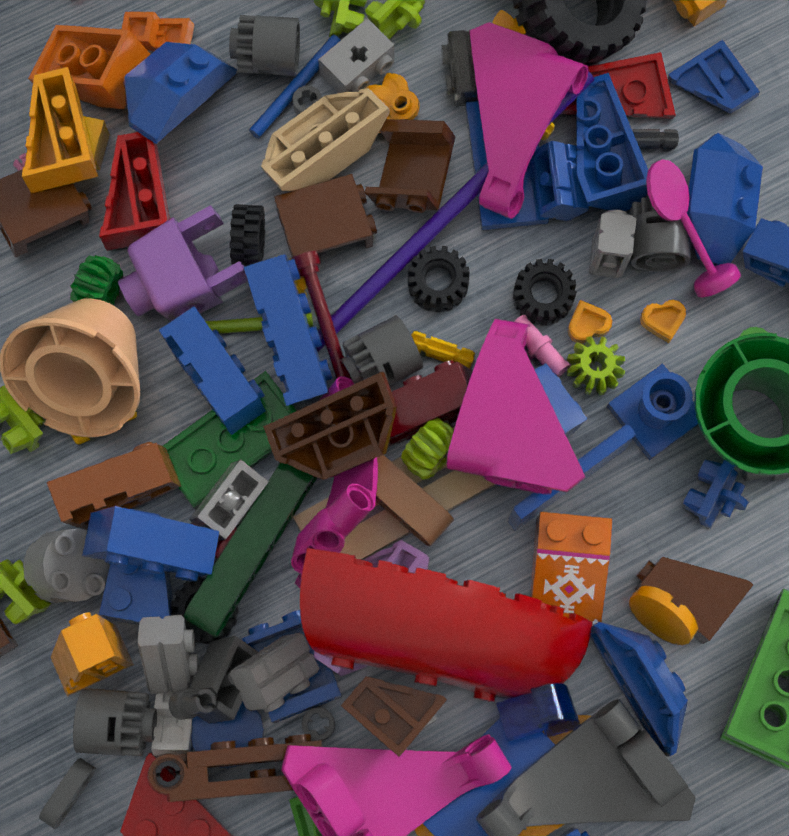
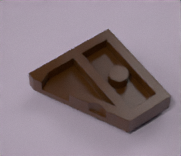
(392, 711)

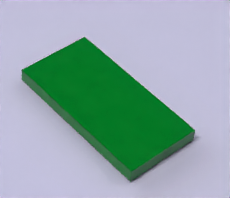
(207, 447)

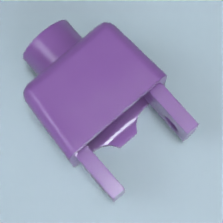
(174, 273)

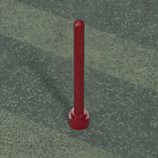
(308, 268)

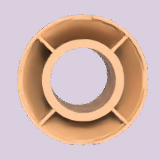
(75, 368)

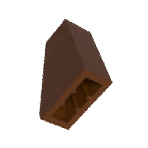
(704, 592)

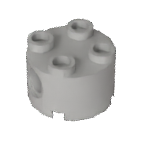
(60, 571)

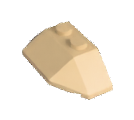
(324, 139)

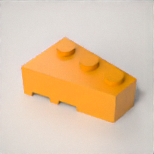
(57, 136)
(88, 652)

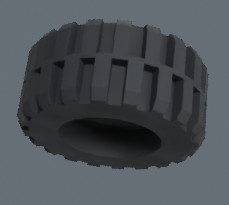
(578, 41)

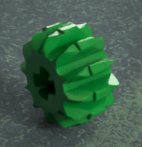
(97, 280)

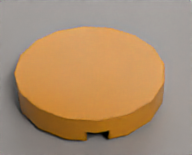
(663, 617)

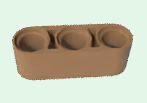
(410, 503)

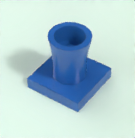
(654, 425)

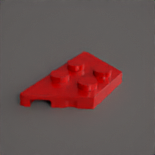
(154, 816)

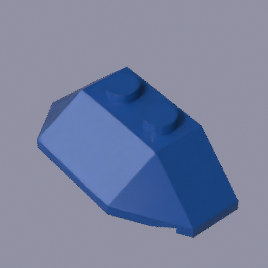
(171, 87)
(723, 196)
(645, 681)

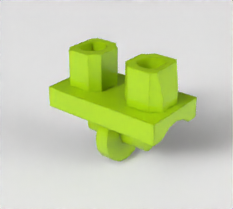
(395, 15)
(343, 19)
(23, 424)
(24, 601)

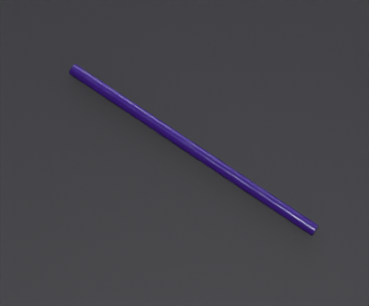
(421, 238)

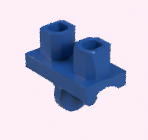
(708, 505)

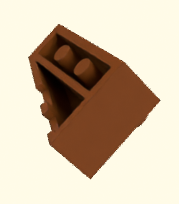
(118, 482)

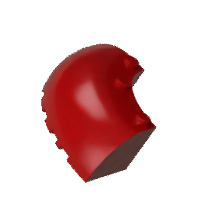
(436, 627)

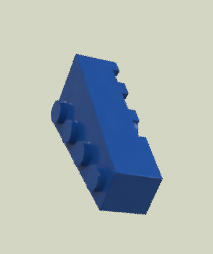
(288, 329)

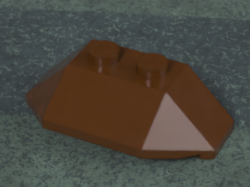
(336, 430)

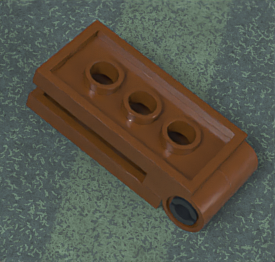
(191, 770)

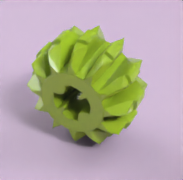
(591, 353)
(428, 449)

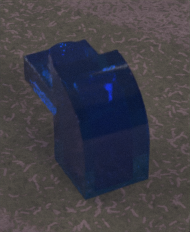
(545, 709)

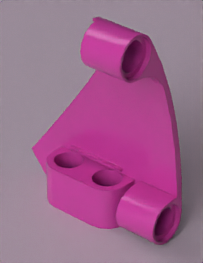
(518, 94)
(508, 422)
(348, 504)
(384, 793)

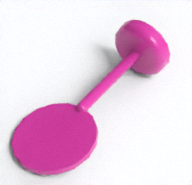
(671, 201)

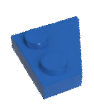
(716, 79)

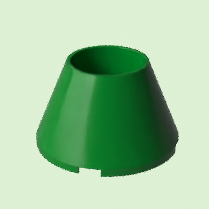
(745, 363)

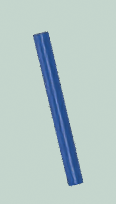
(286, 96)

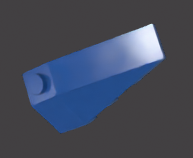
(608, 155)

